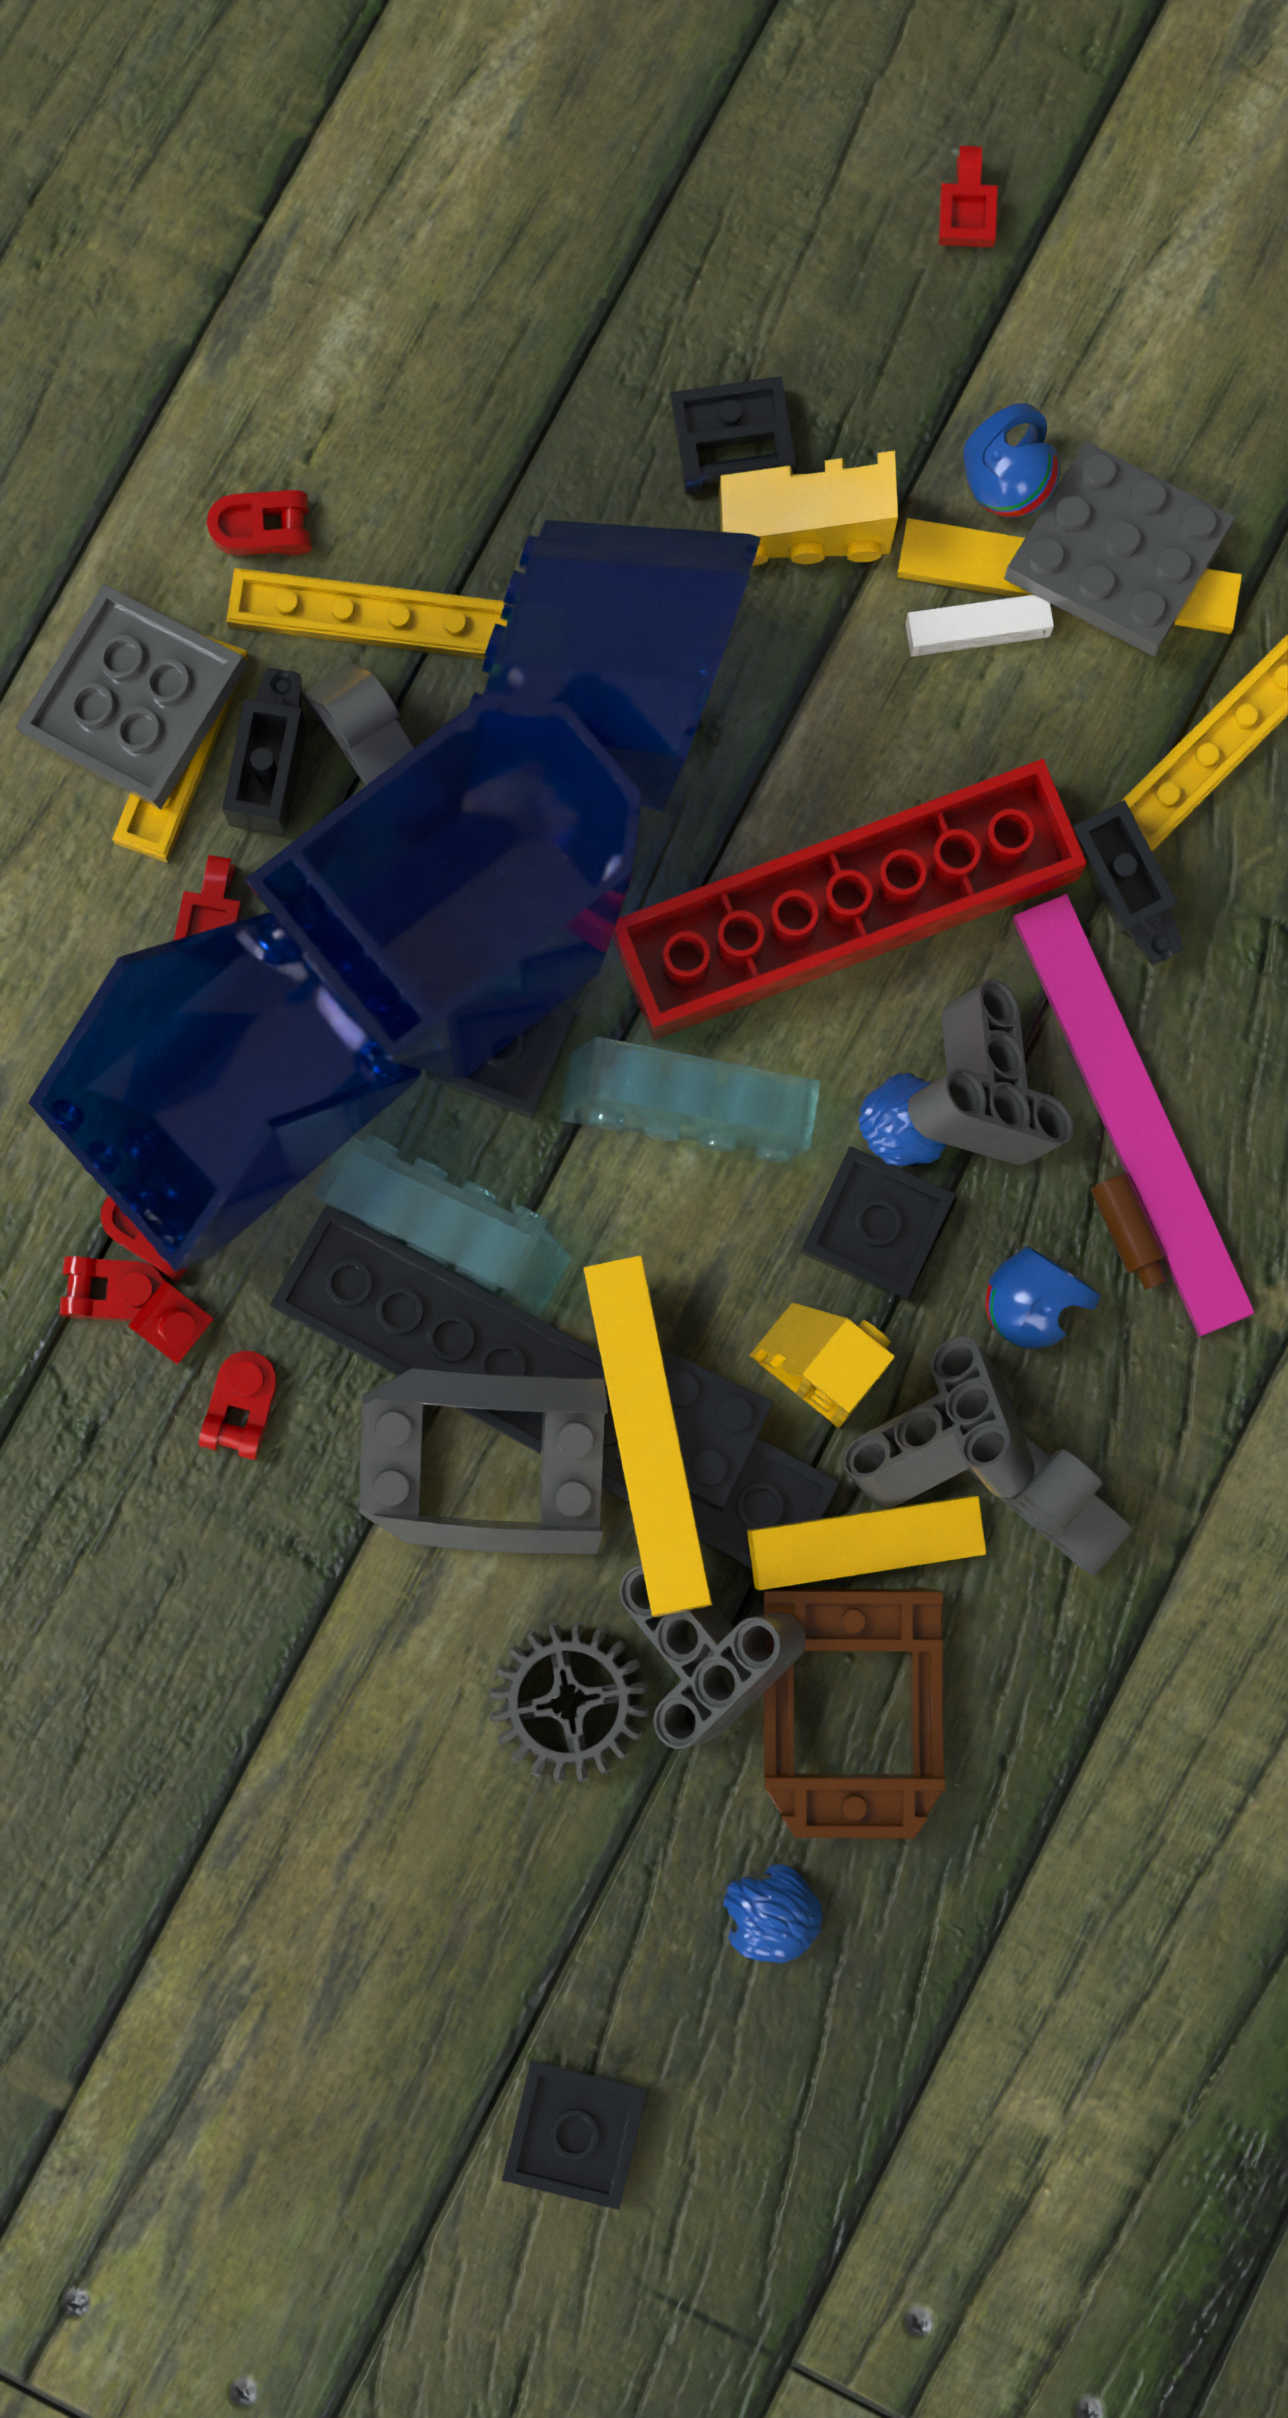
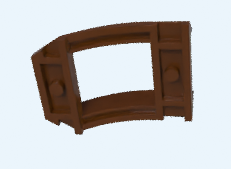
(859, 1802)

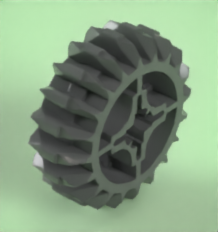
(618, 1692)

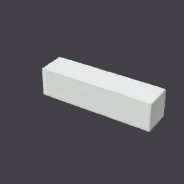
(978, 625)

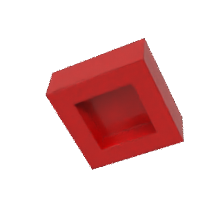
(170, 1322)

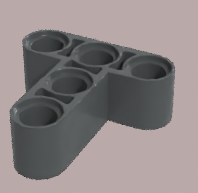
(361, 719)
(985, 1094)
(957, 1430)
(1067, 1511)
(704, 1666)

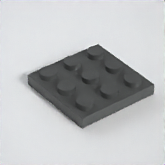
(1119, 548)
(132, 696)

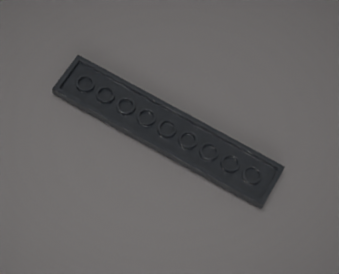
(417, 1314)

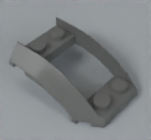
(568, 1470)

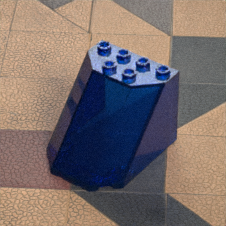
(623, 634)
(213, 1083)

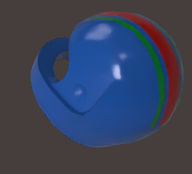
(1007, 477)
(1028, 1297)

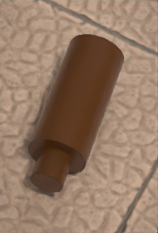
(1130, 1229)

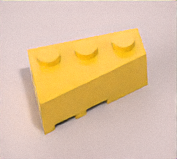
(814, 513)
(824, 1359)

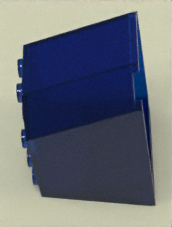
(465, 883)

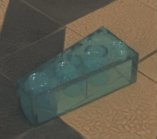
(689, 1099)
(445, 1221)

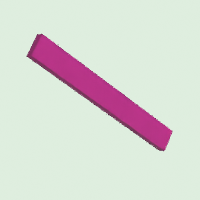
(1133, 1114)

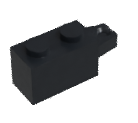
(267, 756)
(1130, 881)

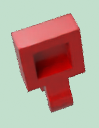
(968, 207)
(211, 907)

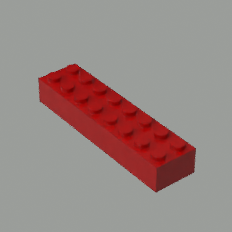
(848, 899)

